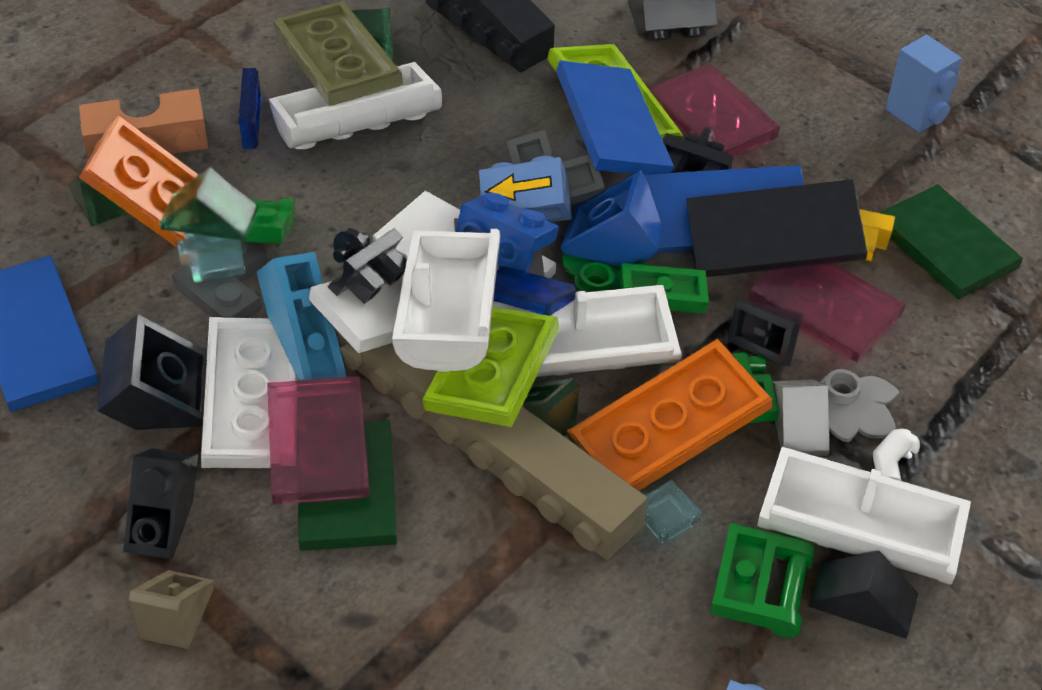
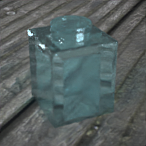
(211, 256)

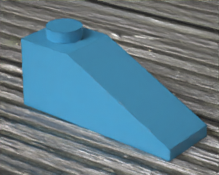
(300, 326)

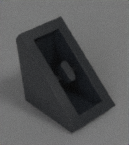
(765, 330)
(866, 592)

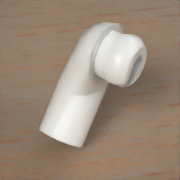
(892, 449)

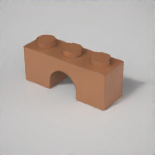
(174, 126)

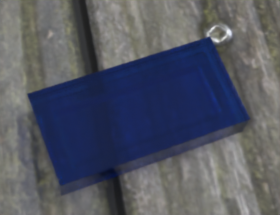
(250, 108)
(531, 291)

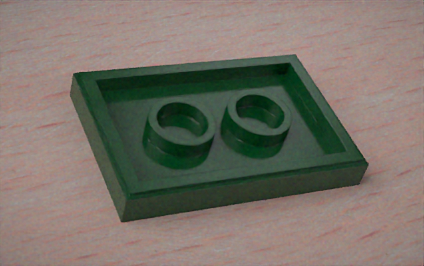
(950, 242)
(356, 520)

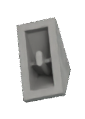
(803, 416)

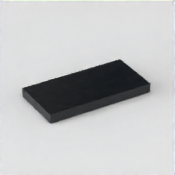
(776, 228)

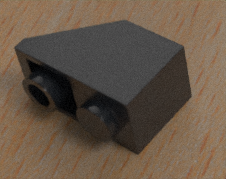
(159, 501)

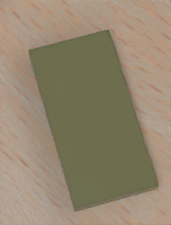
(337, 53)

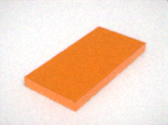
(672, 416)

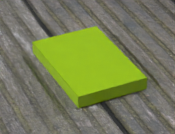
(502, 380)

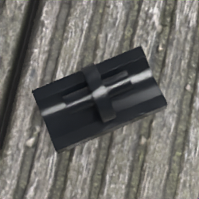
(697, 152)
(361, 261)

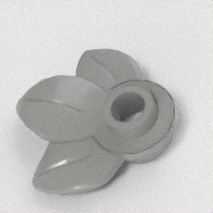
(859, 405)

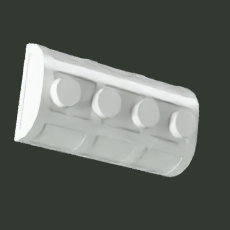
(307, 118)
(446, 300)
(611, 331)
(865, 514)

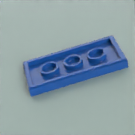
(613, 119)
(673, 189)
(39, 337)

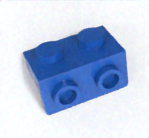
(520, 229)

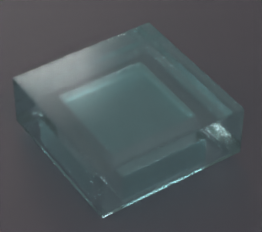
(670, 512)

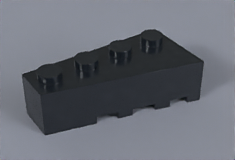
(508, 28)

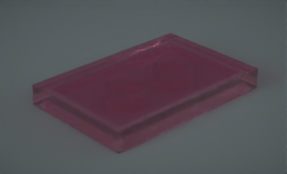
(710, 100)
(835, 305)
(317, 440)

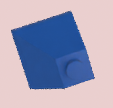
(615, 225)

